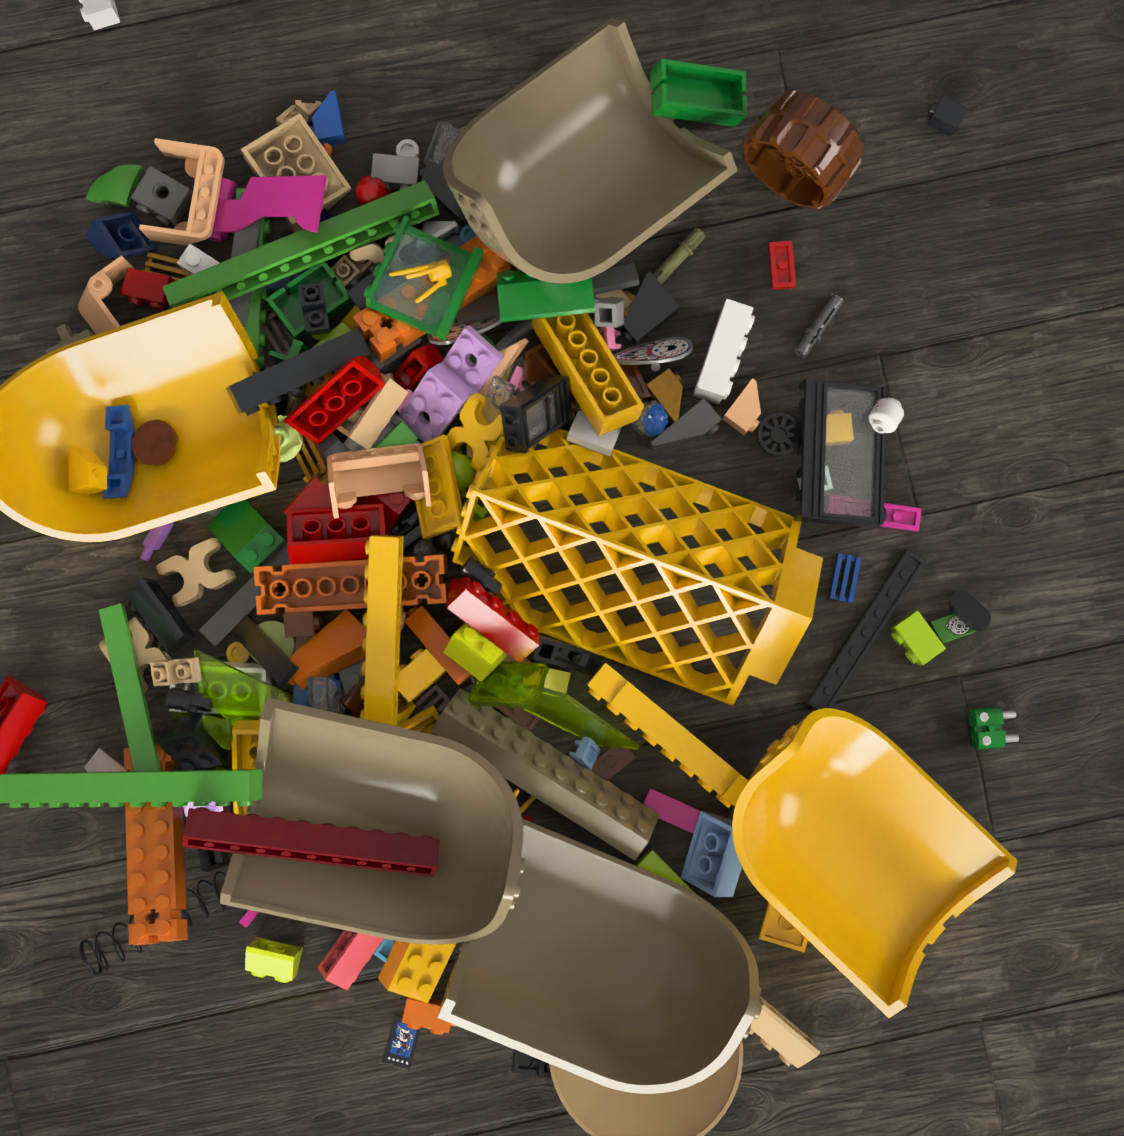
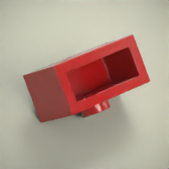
(146, 288)

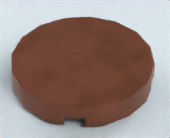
(154, 442)

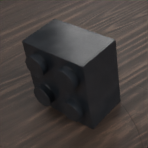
(190, 743)

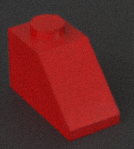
(416, 366)

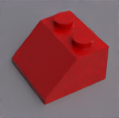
(394, 505)

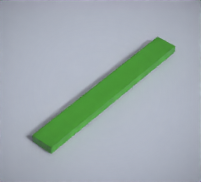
(129, 688)

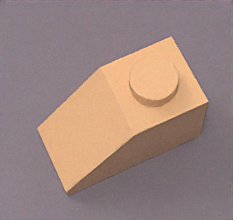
(745, 410)

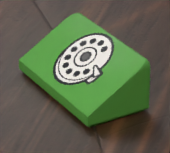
(950, 628)

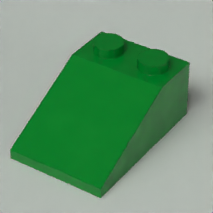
(247, 534)

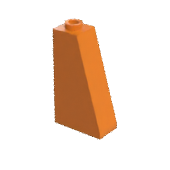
(435, 640)
(330, 650)

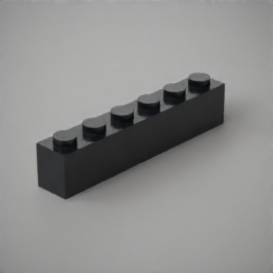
(296, 371)

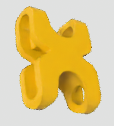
(475, 430)

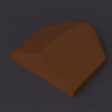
(538, 364)

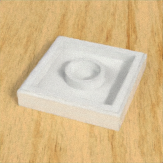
(584, 435)

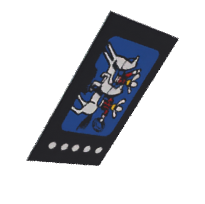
(401, 1044)

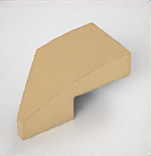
(307, 110)

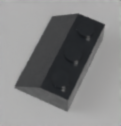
(159, 615)

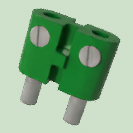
(988, 729)

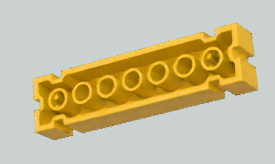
(668, 733)

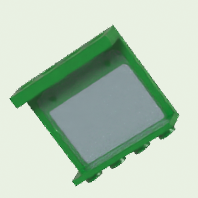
(397, 294)

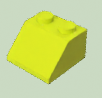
(474, 652)
(273, 959)

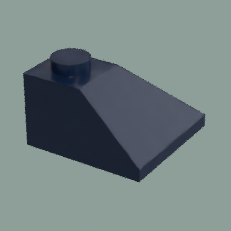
(119, 236)

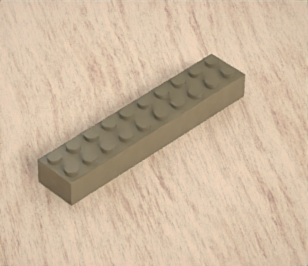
(549, 775)

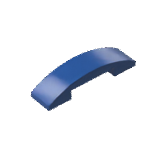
(121, 457)

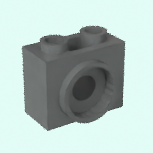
(167, 209)

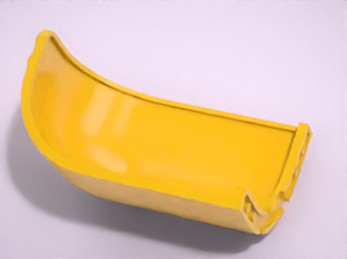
(165, 370)
(861, 850)

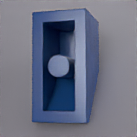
(328, 121)

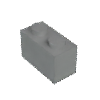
(396, 170)

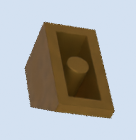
(667, 391)

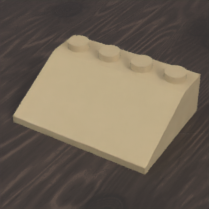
(296, 151)

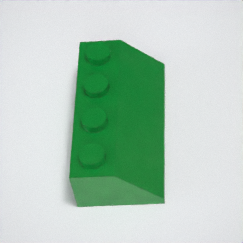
(530, 298)

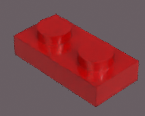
(781, 265)

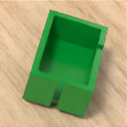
(289, 309)

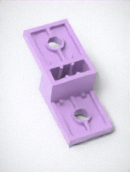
(450, 385)

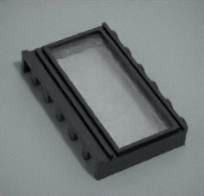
(841, 455)

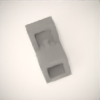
(608, 312)

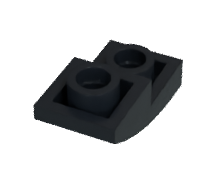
(314, 309)

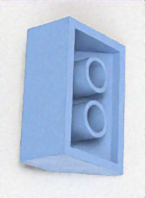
(712, 856)

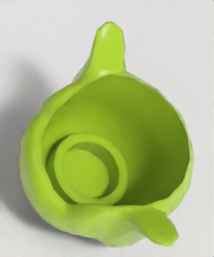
(464, 472)

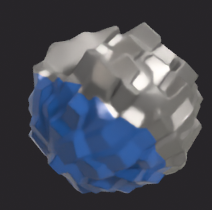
(652, 419)

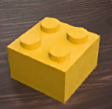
(419, 674)

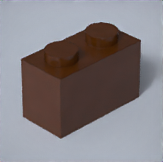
(303, 623)

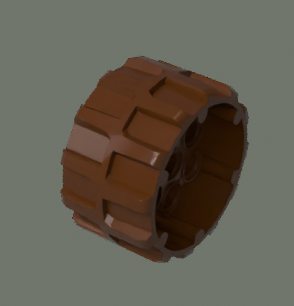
(803, 149)

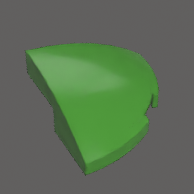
(115, 186)

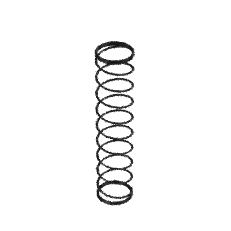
(96, 949)

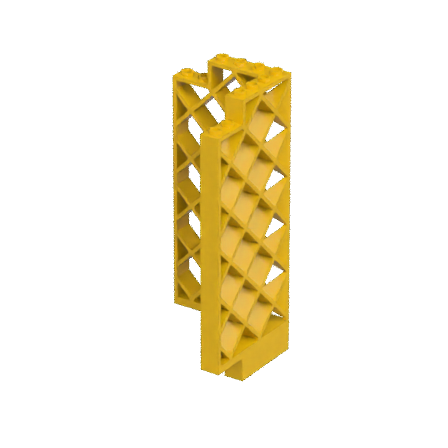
(682, 569)

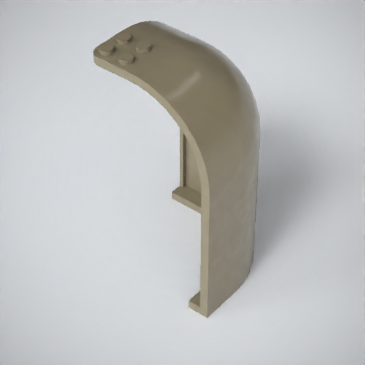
(576, 165)
(389, 780)
(607, 973)

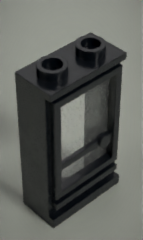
(536, 412)

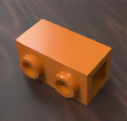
(423, 1014)

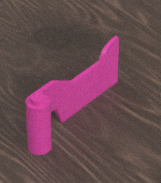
(269, 197)

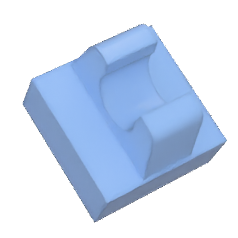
(586, 752)

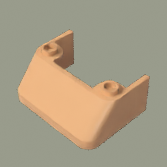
(206, 167)
(98, 288)
(377, 472)

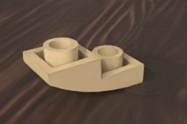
(348, 269)
(175, 671)

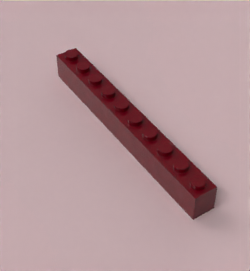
(311, 842)

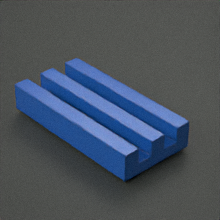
(857, 560)

